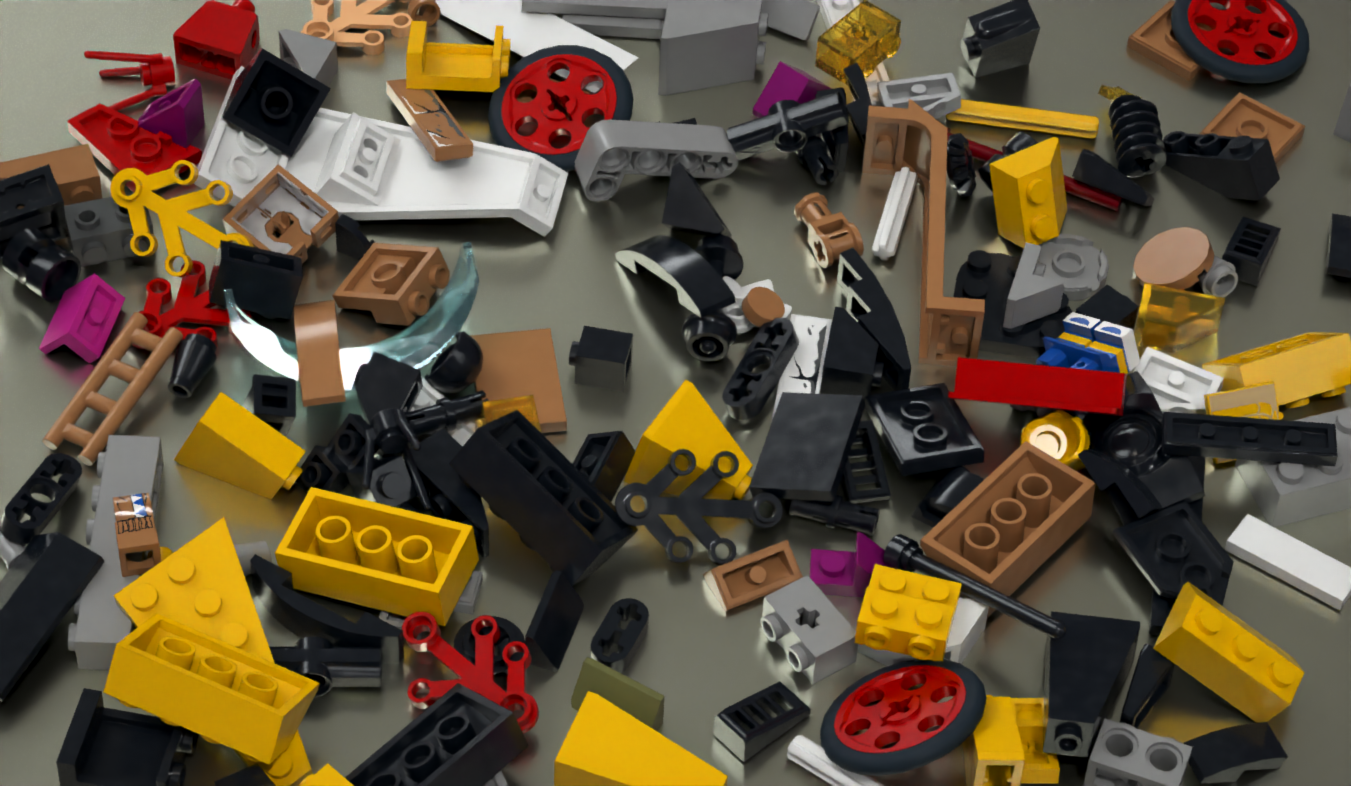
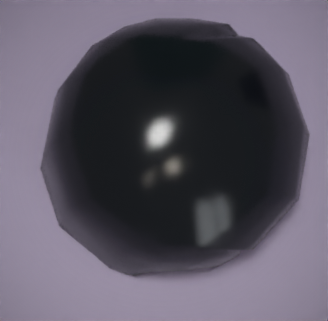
(457, 365)

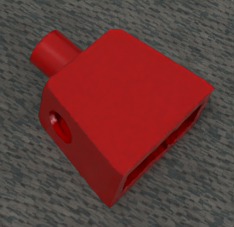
(218, 38)

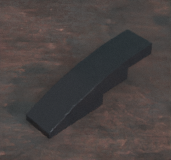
(876, 315)

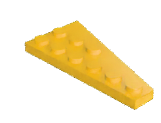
(208, 592)

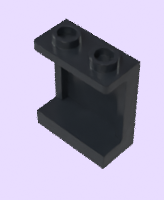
(122, 748)

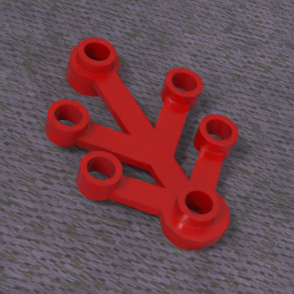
(186, 308)
(475, 677)

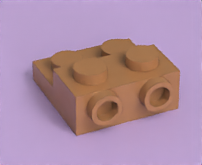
(394, 282)

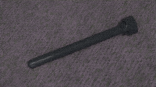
(906, 555)

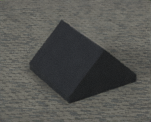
(274, 101)
(689, 208)

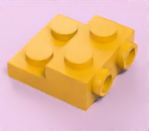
(907, 613)

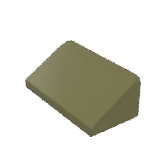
(621, 691)

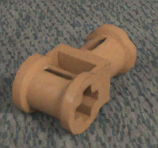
(827, 232)

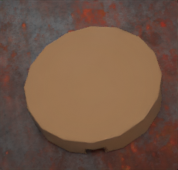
(1174, 258)

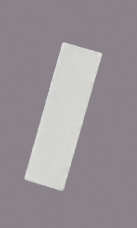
(529, 30)

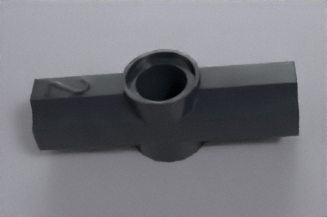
(788, 125)
(331, 665)

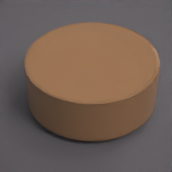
(762, 306)

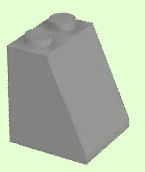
(710, 43)

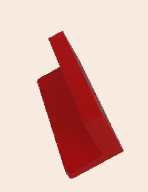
(1039, 386)

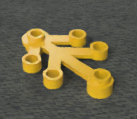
(171, 212)

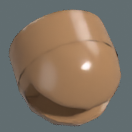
(428, 11)

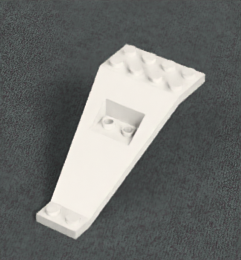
(386, 172)

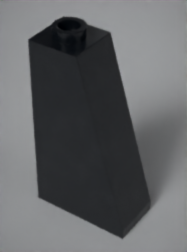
(1084, 679)

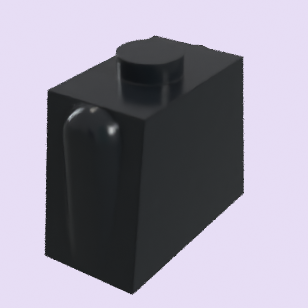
(1000, 38)

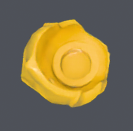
(1058, 436)

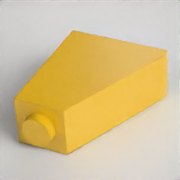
(241, 450)
(994, 749)

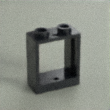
(41, 201)

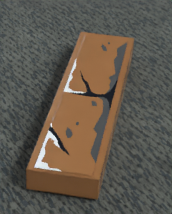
(430, 121)

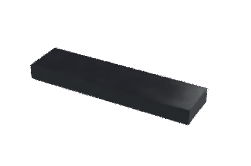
(1249, 439)

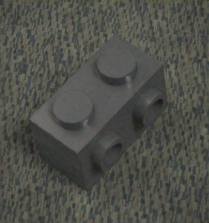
(101, 231)

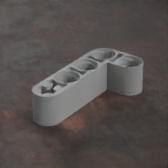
(649, 149)

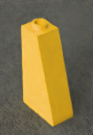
(619, 750)

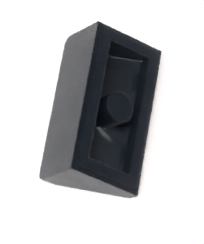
(605, 460)
(554, 623)

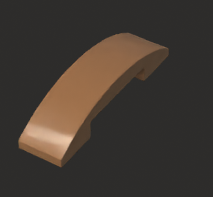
(318, 353)

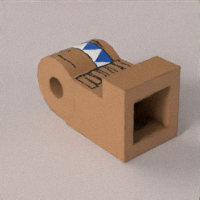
(136, 532)

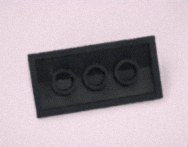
(37, 598)

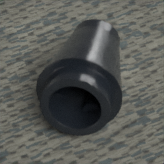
(191, 363)

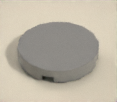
(1076, 264)

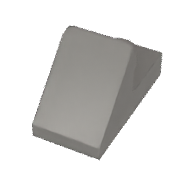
(1031, 293)

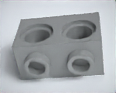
(1137, 759)

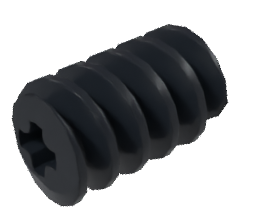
(1136, 136)

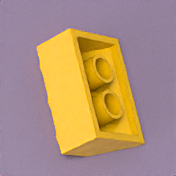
(1297, 365)
(1228, 656)

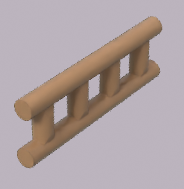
(115, 410)

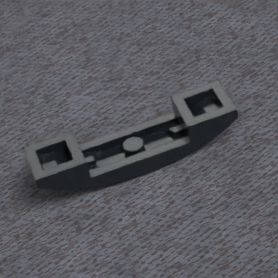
(696, 281)
(307, 619)

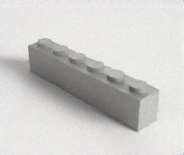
(126, 468)

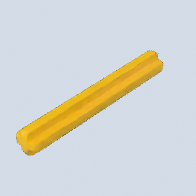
(1026, 119)

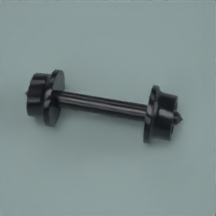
(713, 334)

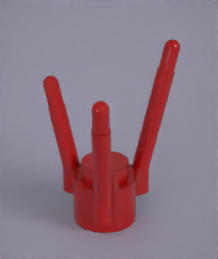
(153, 69)

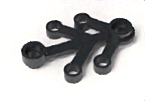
(690, 507)

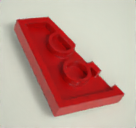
(123, 144)

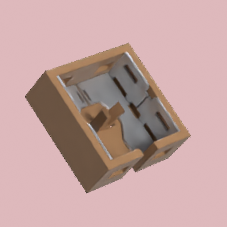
(270, 209)

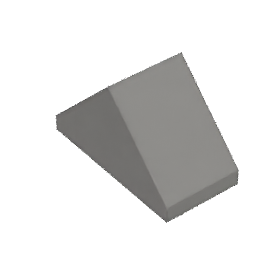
(309, 54)

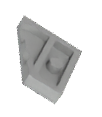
(933, 93)

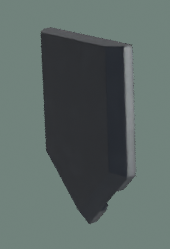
(1175, 550)

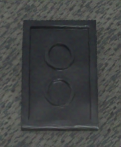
(924, 429)
(808, 446)

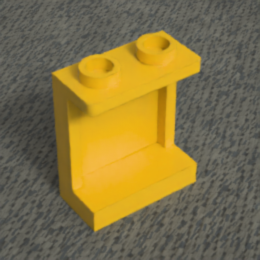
(455, 65)

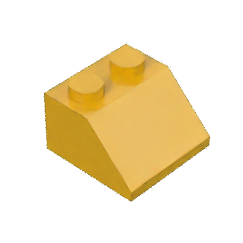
(1030, 193)

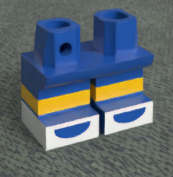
(1091, 346)

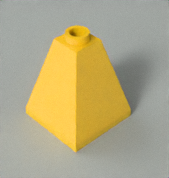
(689, 425)

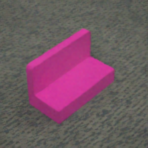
(84, 318)

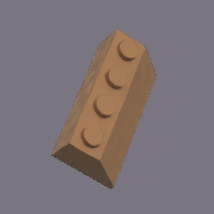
(1012, 520)

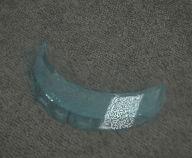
(412, 346)

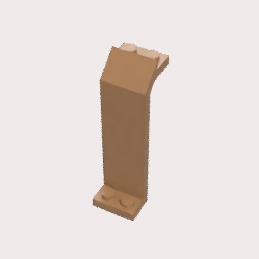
(919, 141)

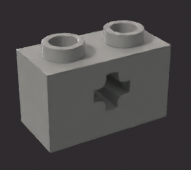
(809, 629)

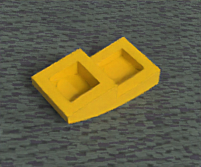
(1038, 766)

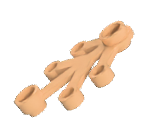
(357, 17)

